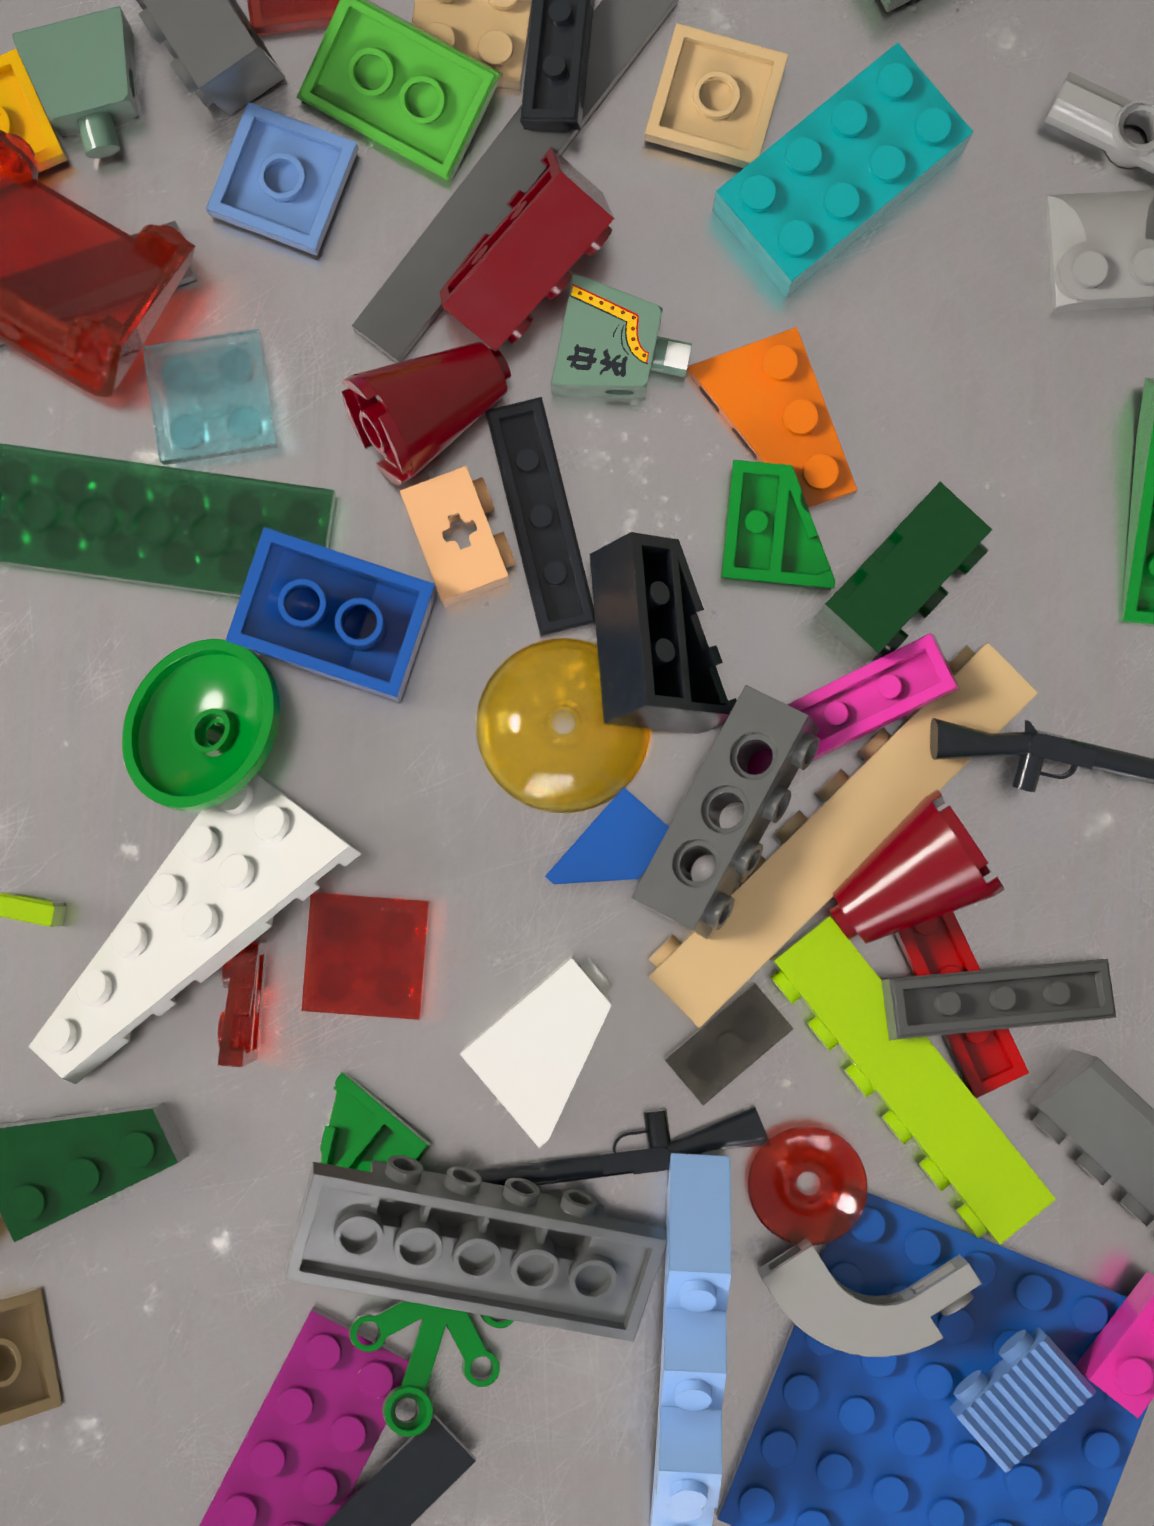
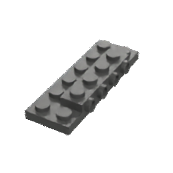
(475, 1246)

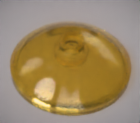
(531, 758)

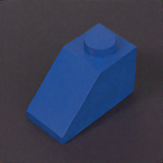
(614, 845)

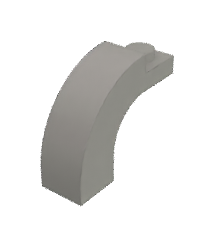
(859, 1321)

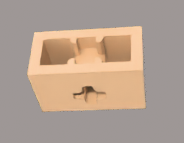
(437, 506)

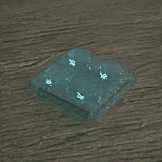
(210, 397)

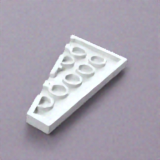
(191, 918)

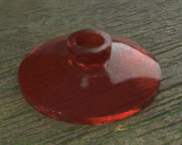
(802, 1214)

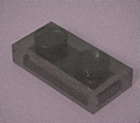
(728, 1043)

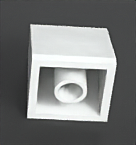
(541, 1045)

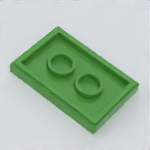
(399, 85)

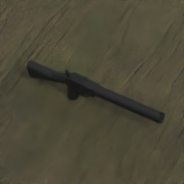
(1033, 747)
(732, 1132)

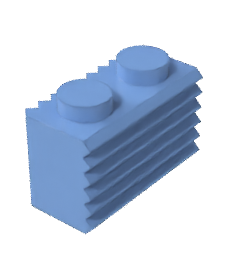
(1020, 1397)

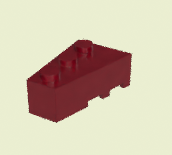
(528, 253)

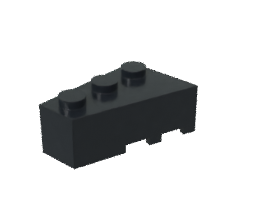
(651, 639)

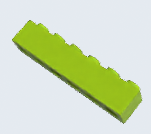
(912, 1081)

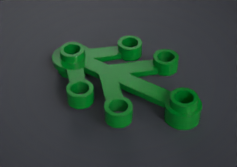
(424, 1355)

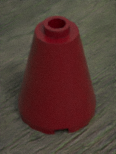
(423, 404)
(914, 875)

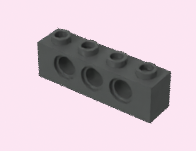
(752, 726)

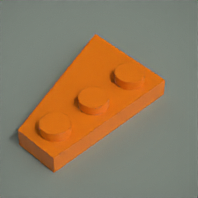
(780, 412)

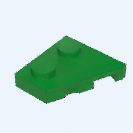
(772, 529)
(366, 1130)

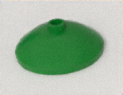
(183, 711)

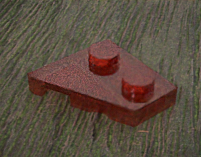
(241, 1020)

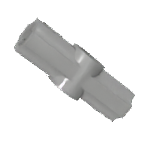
(1099, 119)

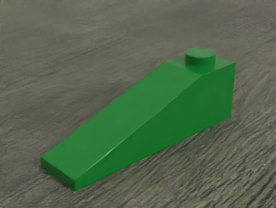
(1139, 570)

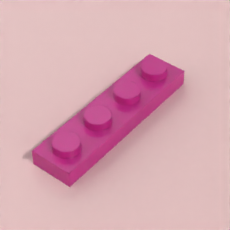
(872, 697)

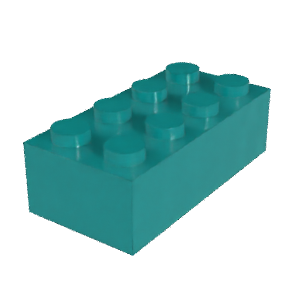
(841, 170)

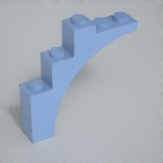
(693, 1341)

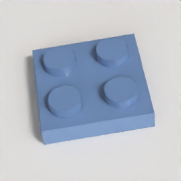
(282, 178)

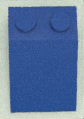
(332, 614)

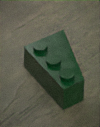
(905, 575)
(79, 1159)

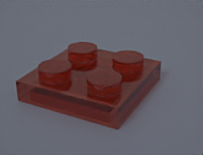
(365, 956)

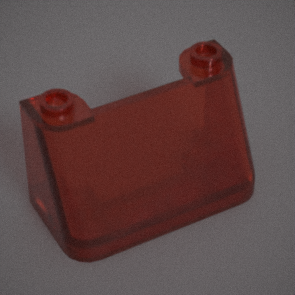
(74, 284)

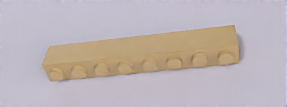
(835, 838)

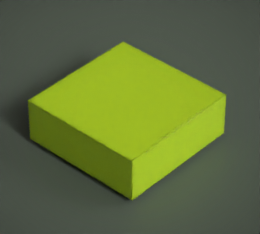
(32, 909)

